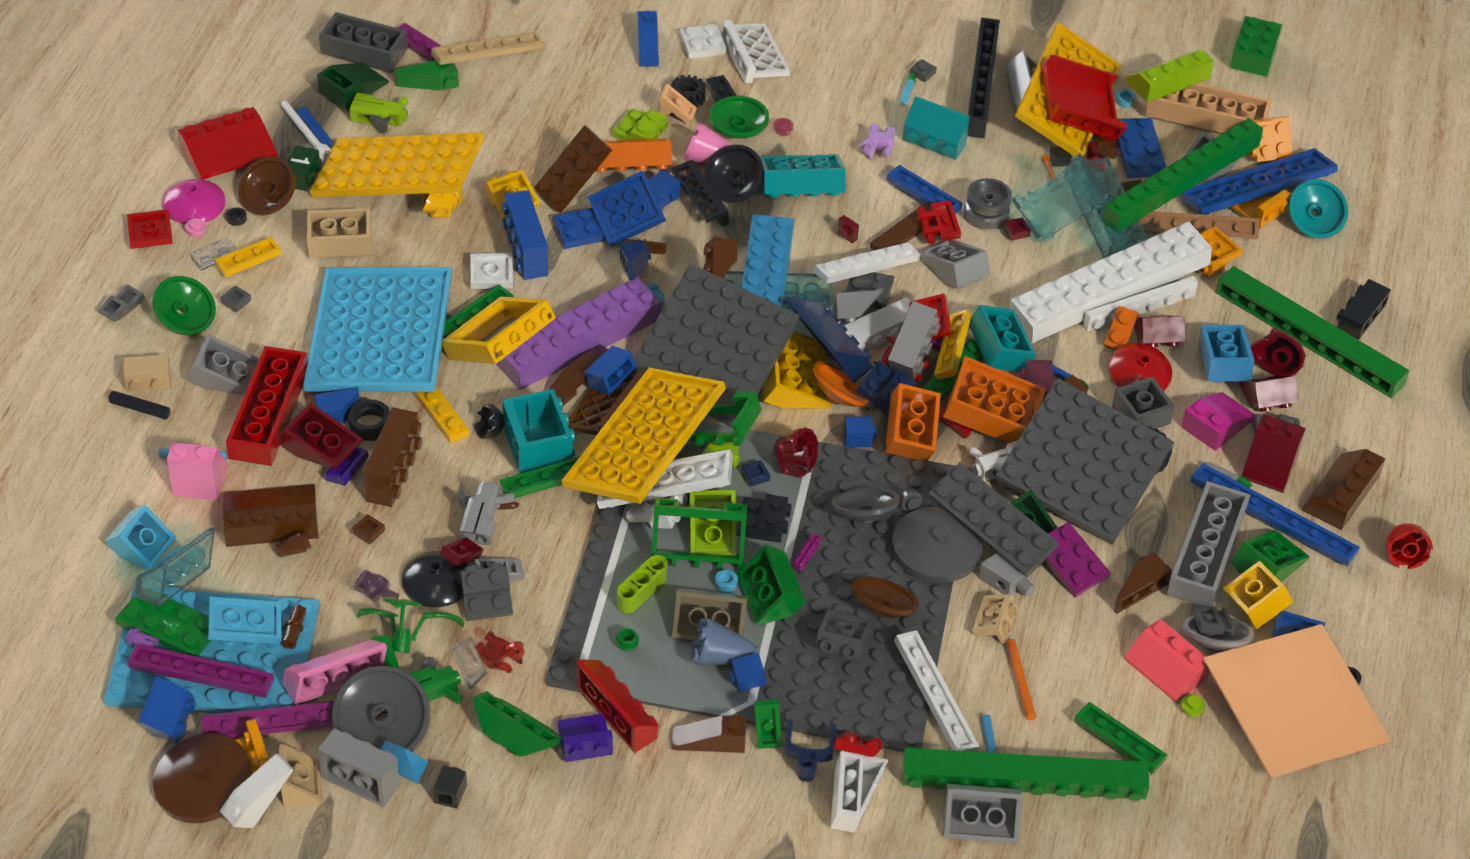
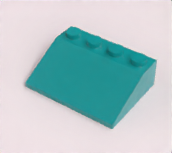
(803, 175)

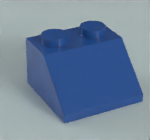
(167, 710)

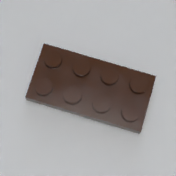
(573, 168)

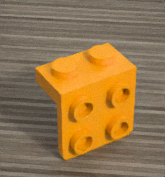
(1265, 208)

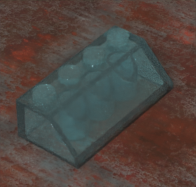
(176, 569)

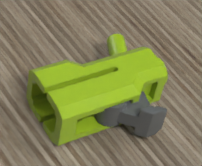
(378, 112)

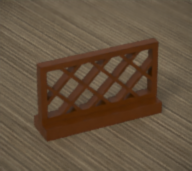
(589, 399)

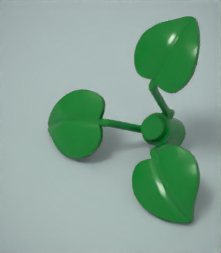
(401, 636)

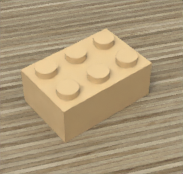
(339, 232)

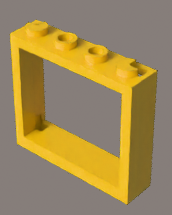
(465, 341)

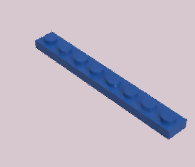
(1283, 518)

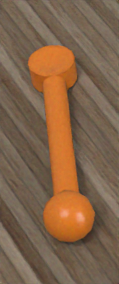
(1046, 159)

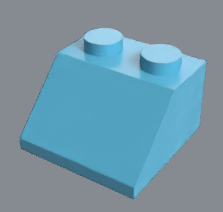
(140, 537)

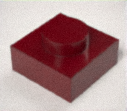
(848, 229)
(1017, 229)

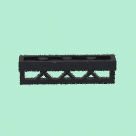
(704, 189)

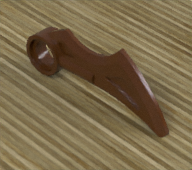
(1107, 146)

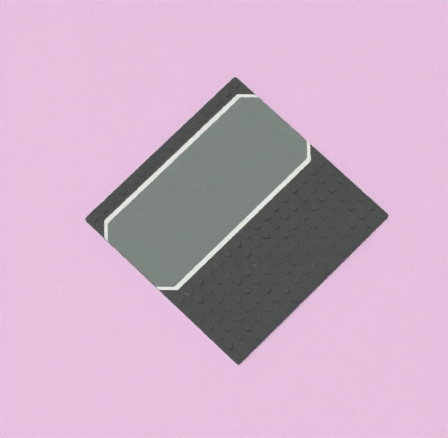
(813, 687)

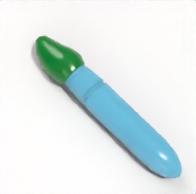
(908, 88)

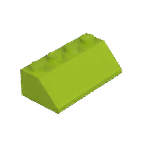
(1171, 75)

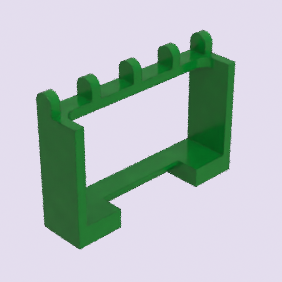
(747, 410)
(731, 511)

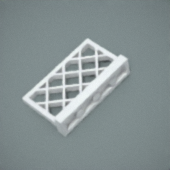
(741, 53)

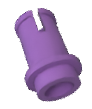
(135, 637)

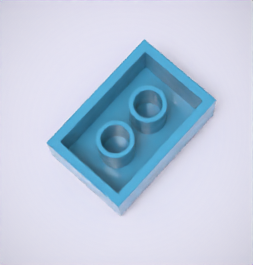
(1226, 353)

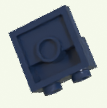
(881, 383)

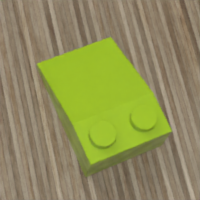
(712, 535)

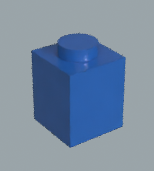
(859, 431)
(748, 672)

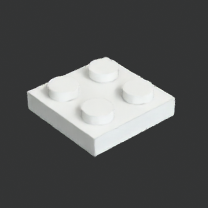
(703, 41)
(491, 270)

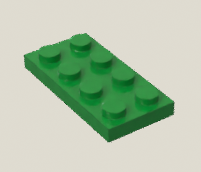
(172, 623)

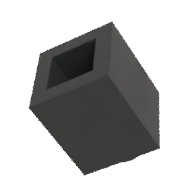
(450, 787)

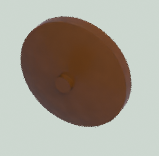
(200, 777)

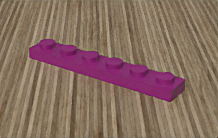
(201, 670)
(270, 719)

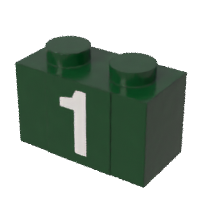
(305, 165)

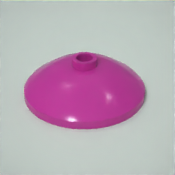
(194, 200)

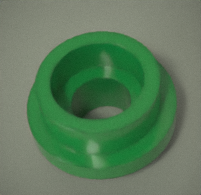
(627, 634)

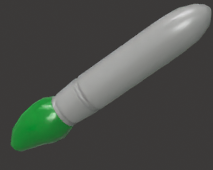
(1240, 479)

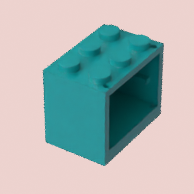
(537, 430)

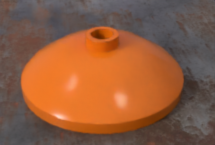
(837, 386)

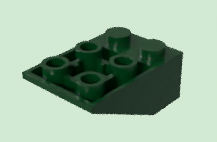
(344, 81)

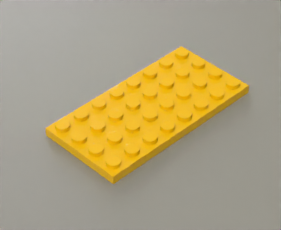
(1033, 105)
(397, 165)
(644, 435)

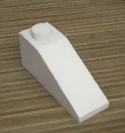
(256, 793)

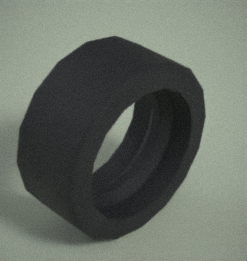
(364, 408)

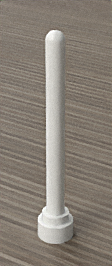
(324, 149)

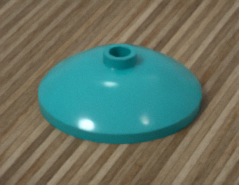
(1327, 203)

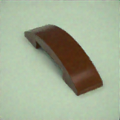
(574, 375)

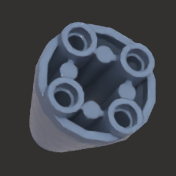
(719, 644)

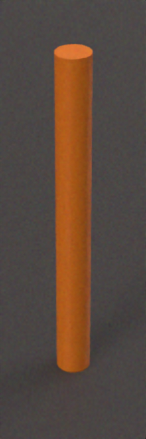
(1021, 679)

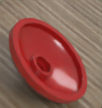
(1127, 365)

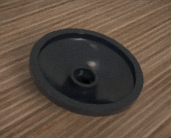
(729, 164)
(432, 580)

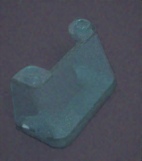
(1061, 200)

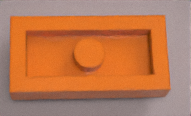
(1121, 328)

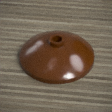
(259, 182)
(884, 597)

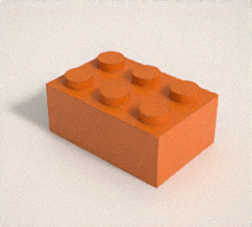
(912, 422)

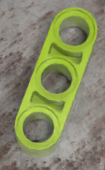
(642, 584)

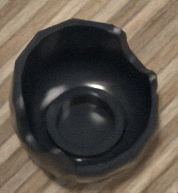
(491, 422)

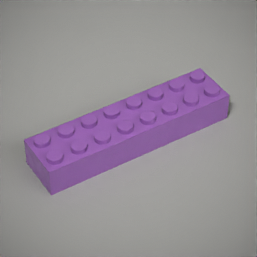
(581, 329)

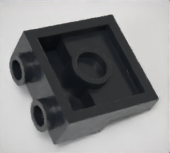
(766, 518)

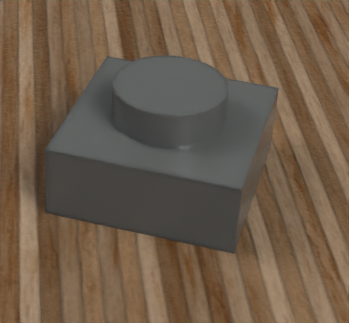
(923, 70)
(235, 298)

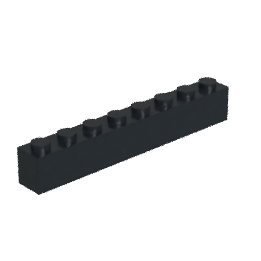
(982, 77)

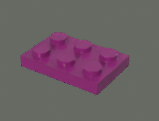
(1075, 561)

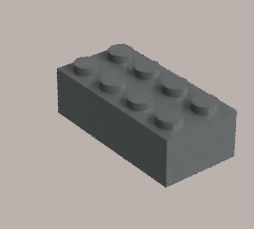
(363, 41)

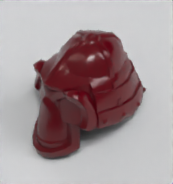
(1279, 353)
(796, 452)

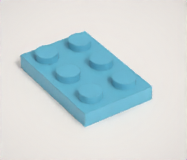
(244, 620)

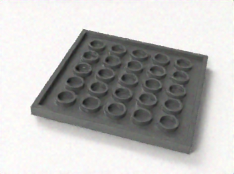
(718, 335)
(1085, 461)

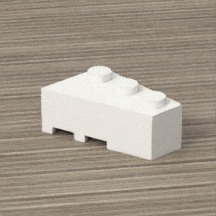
(853, 787)

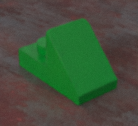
(768, 724)

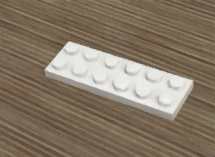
(686, 476)

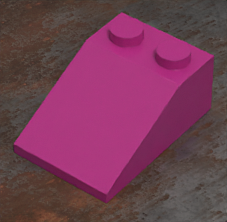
(1216, 419)

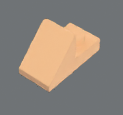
(674, 102)

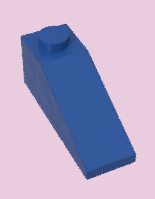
(647, 38)

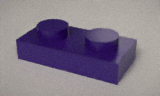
(348, 468)

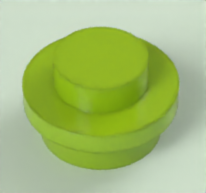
(1193, 705)

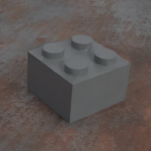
(1144, 403)

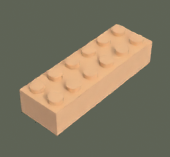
(1208, 107)

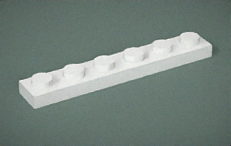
(866, 263)
(1142, 302)
(936, 692)

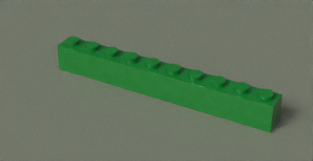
(1182, 175)
(1312, 331)
(1027, 772)

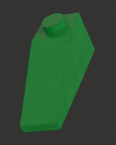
(428, 76)

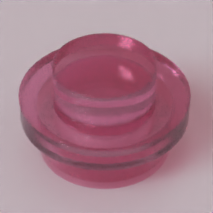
(783, 126)

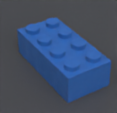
(525, 235)

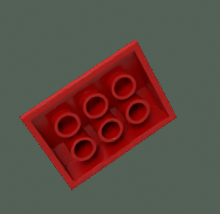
(226, 143)

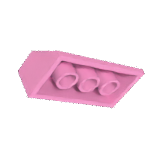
(331, 671)

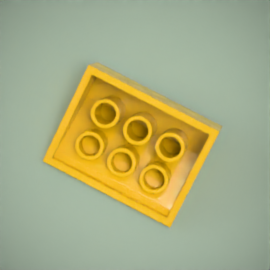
(792, 377)

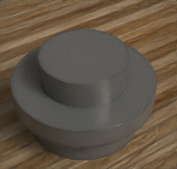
(910, 500)

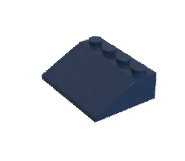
(833, 337)

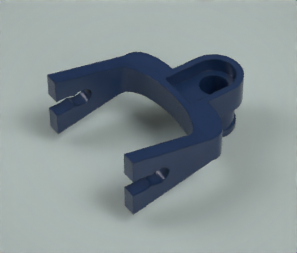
(806, 757)

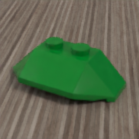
(512, 726)

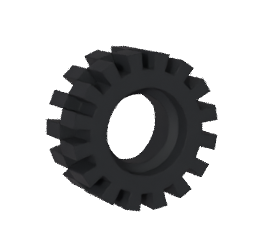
(694, 86)

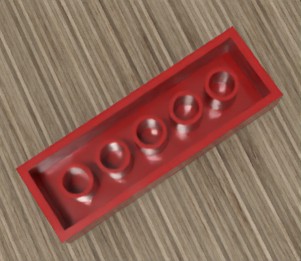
(267, 406)

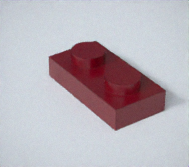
(461, 551)

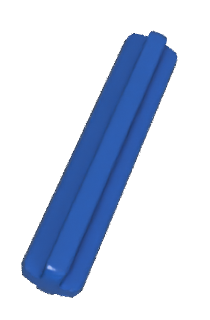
(314, 126)

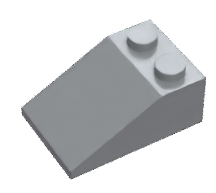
(956, 262)
(222, 367)

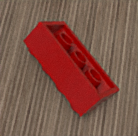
(616, 704)

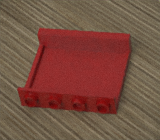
(1081, 97)

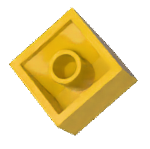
(1258, 595)

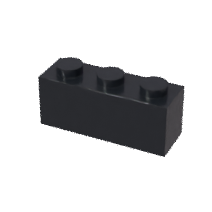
(1363, 308)

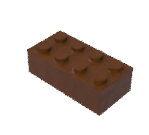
(392, 457)

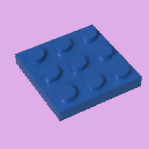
(626, 208)

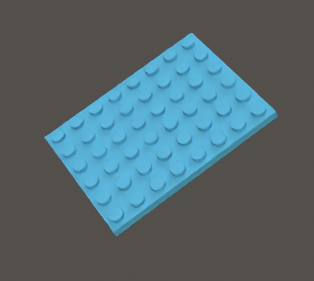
(379, 329)
(131, 686)

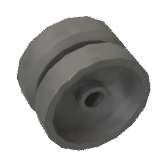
(988, 203)

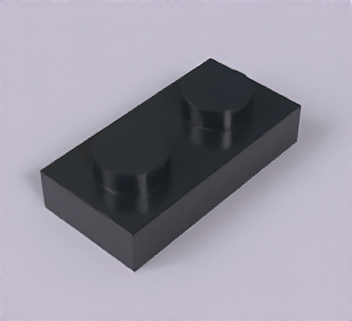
(719, 87)

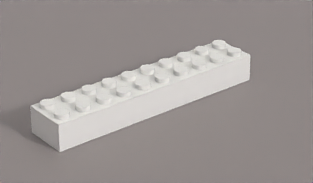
(1110, 280)

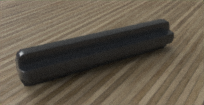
(139, 405)

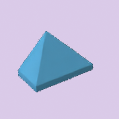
(409, 764)

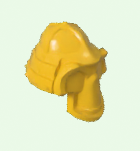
(441, 203)

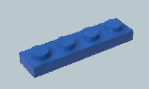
(920, 188)

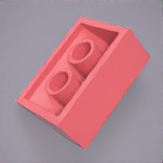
(1168, 660)

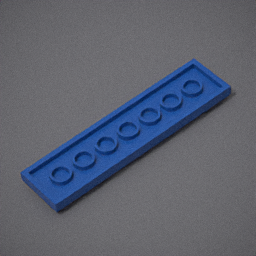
(1258, 181)

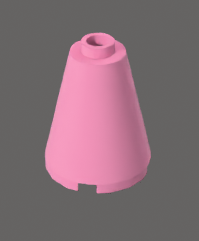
(704, 144)

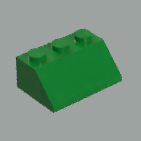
(770, 586)

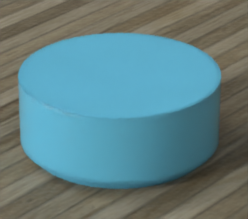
(1125, 98)
(726, 581)

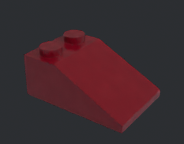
(319, 438)

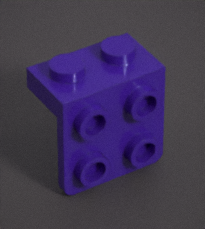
(585, 737)

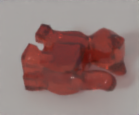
(497, 650)

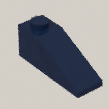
(634, 258)

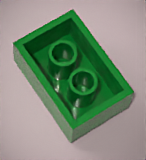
(1256, 46)

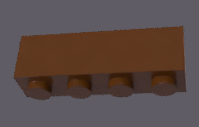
(1345, 487)

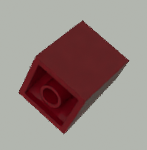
(1273, 453)

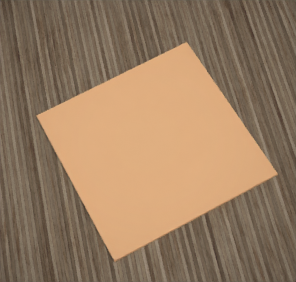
(1296, 700)

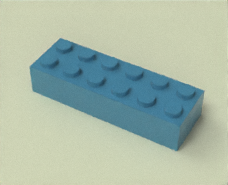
(768, 257)

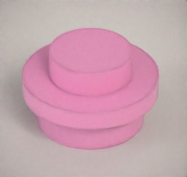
(195, 227)

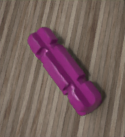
(806, 552)

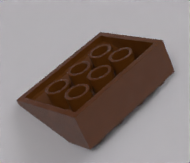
(269, 514)

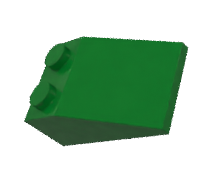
(1273, 551)

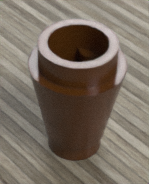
(294, 544)

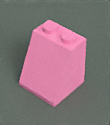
(196, 470)

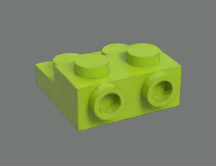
(641, 125)

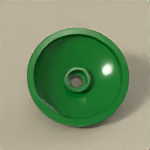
(739, 117)
(188, 297)

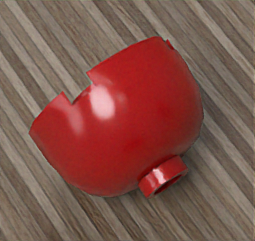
(1408, 545)

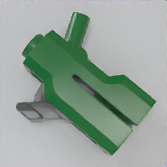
(438, 681)

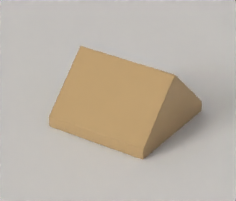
(304, 782)

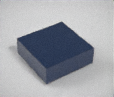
(755, 473)

